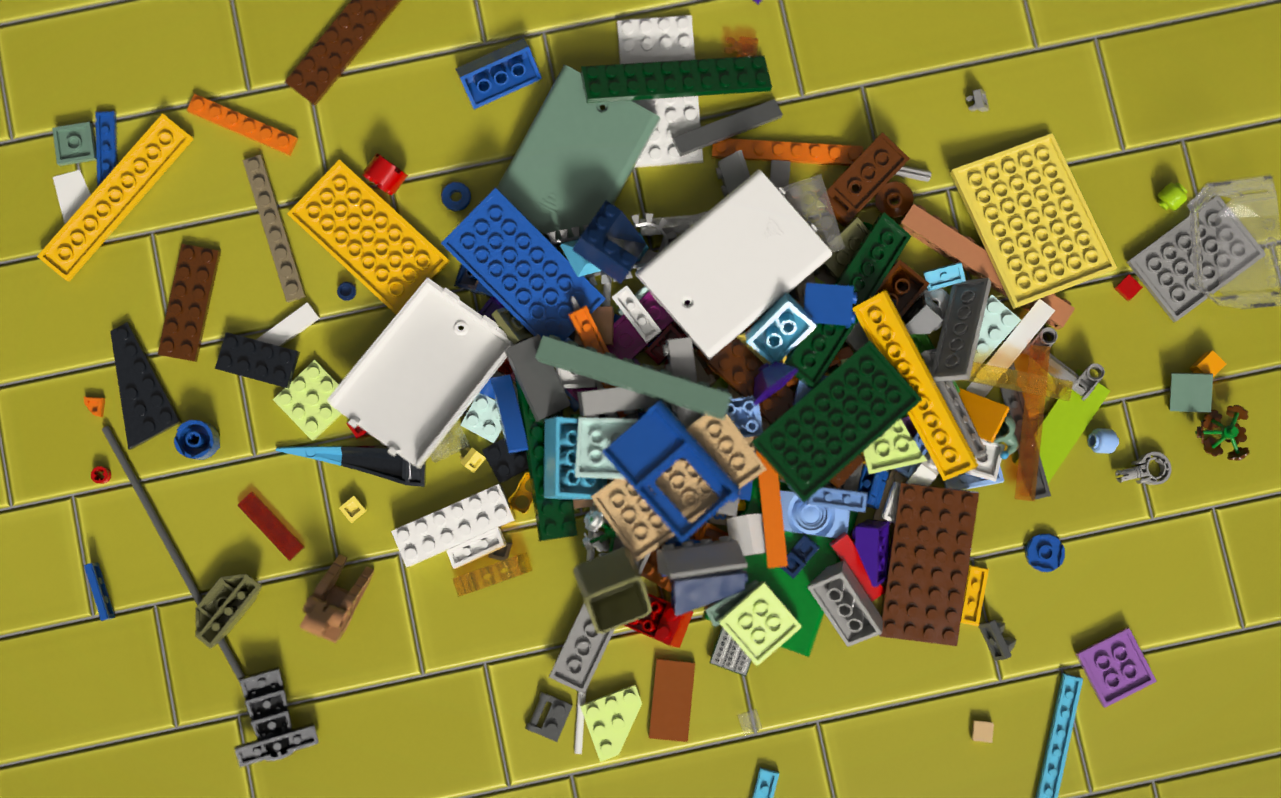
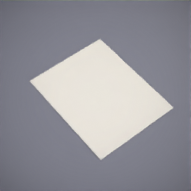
(71, 192)

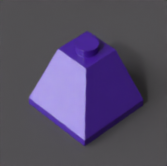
(771, 379)

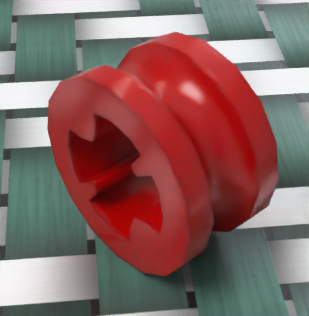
(107, 475)

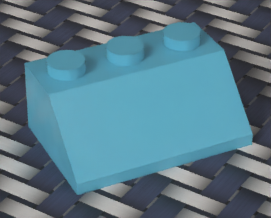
(780, 329)

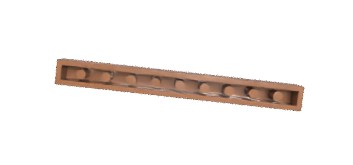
(974, 258)

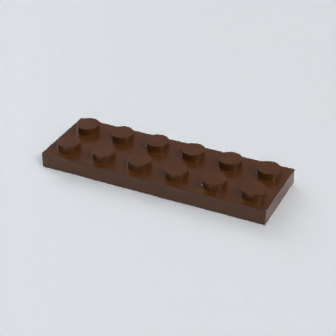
(189, 303)

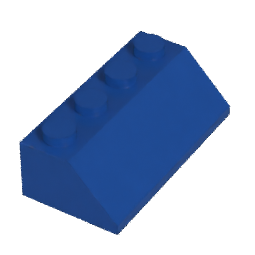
(498, 73)

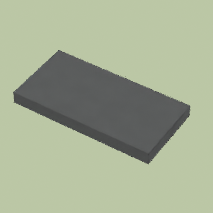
(536, 379)

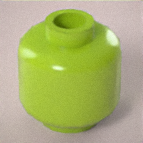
(1172, 196)

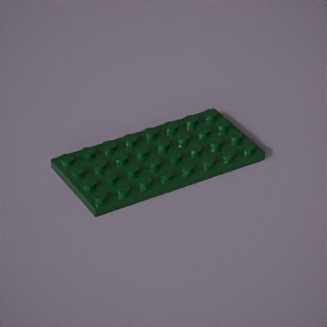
(836, 421)

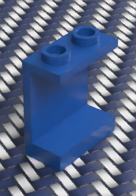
(830, 303)

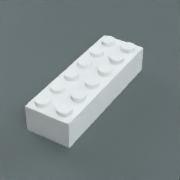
(453, 525)

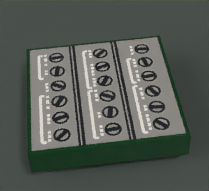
(730, 655)

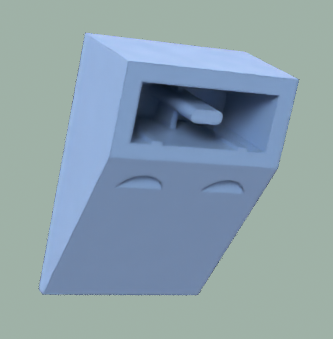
(745, 416)

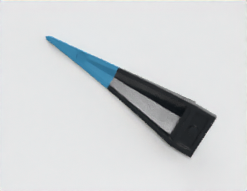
(367, 459)

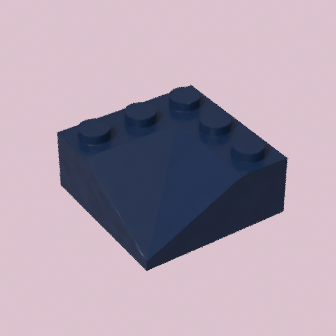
(610, 242)

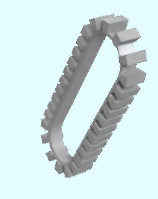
(635, 218)

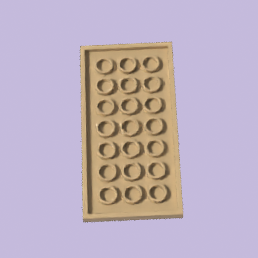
(635, 520)

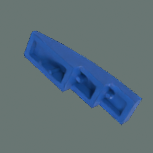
(509, 413)

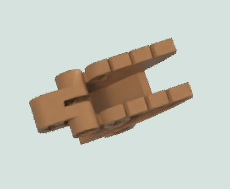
(331, 606)

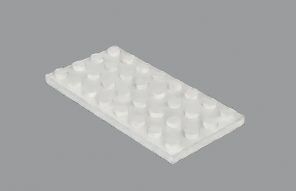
(657, 42)

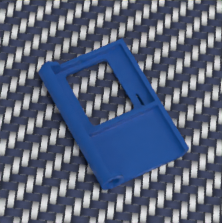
(654, 447)

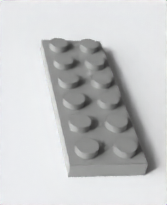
(961, 330)

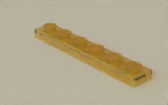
(1020, 381)

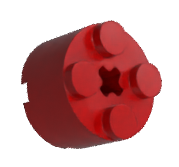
(384, 174)

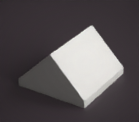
(748, 532)

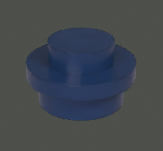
(346, 291)

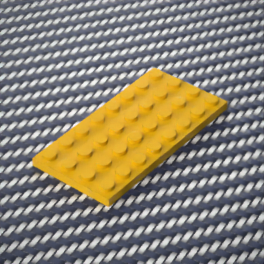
(367, 236)

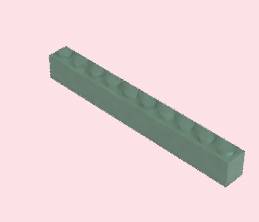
(634, 377)

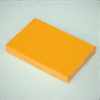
(984, 413)

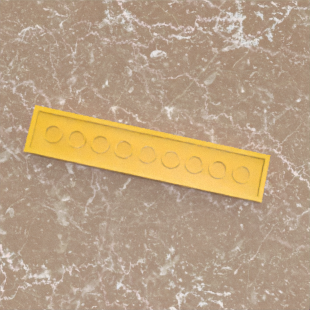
(115, 197)
(931, 415)

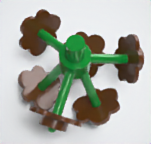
(1230, 433)

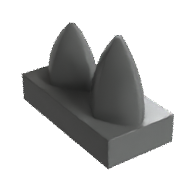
(998, 645)

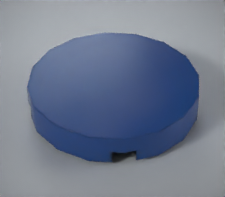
(1044, 552)

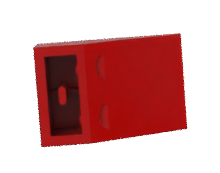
(662, 623)

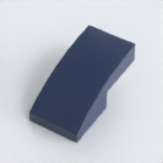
(800, 555)

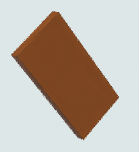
(672, 700)

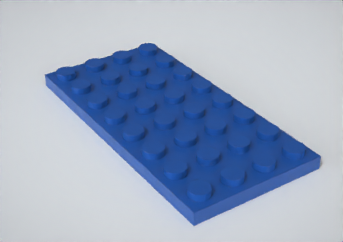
(520, 267)

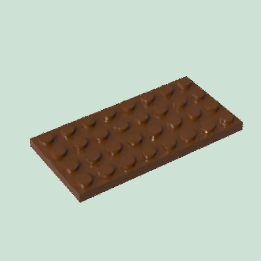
(928, 563)

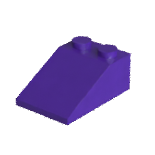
(873, 548)

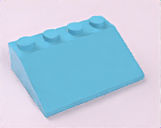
(560, 462)

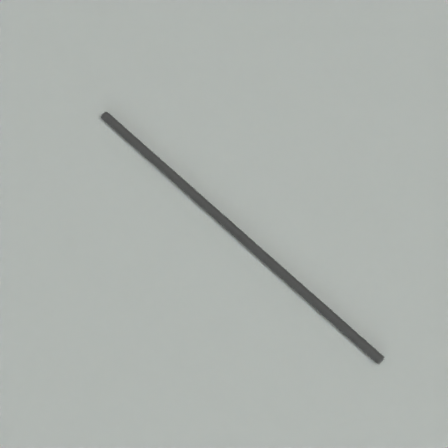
(166, 540)

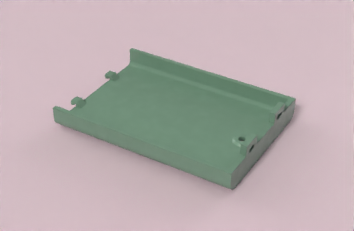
(575, 156)

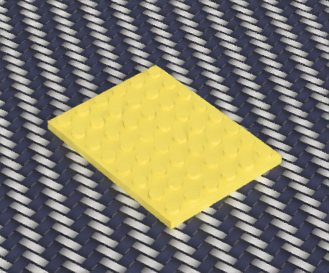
(1033, 220)

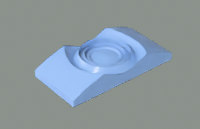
(812, 519)

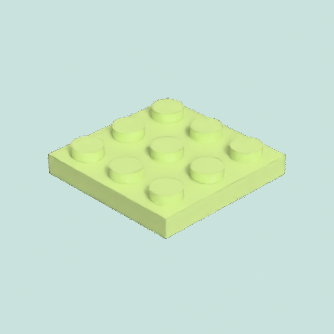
(307, 400)
(759, 623)

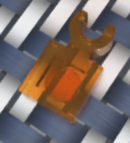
(744, 47)

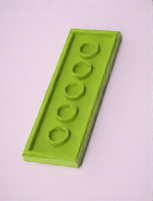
(1065, 425)

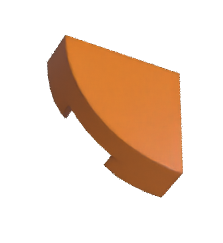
(95, 405)

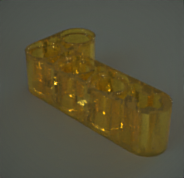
(492, 574)

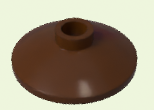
(894, 191)

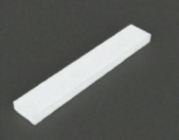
(1016, 342)

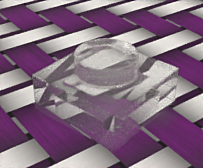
(749, 721)

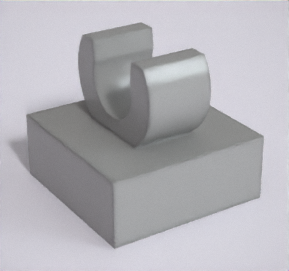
(980, 101)

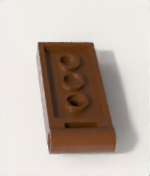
(870, 173)

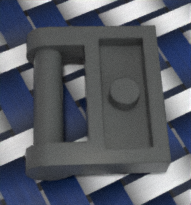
(555, 719)

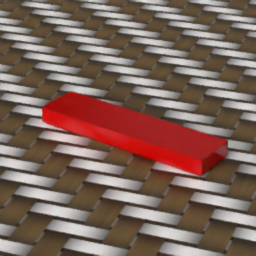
(847, 551)

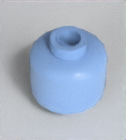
(1103, 440)

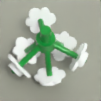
(600, 540)

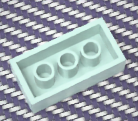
(996, 325)

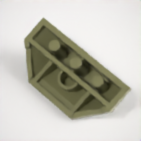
(224, 607)

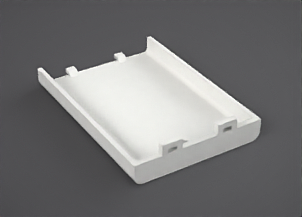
(734, 264)
(421, 373)

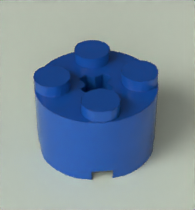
(187, 435)

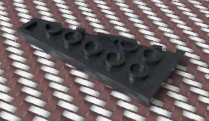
(143, 398)

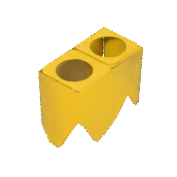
(522, 491)

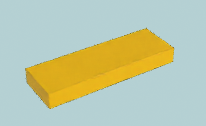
(974, 595)

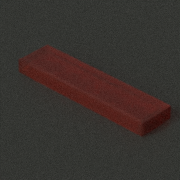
(271, 526)

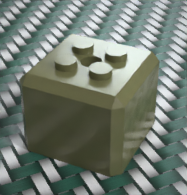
(612, 590)

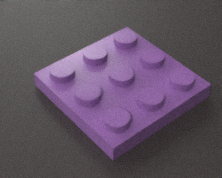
(1115, 667)

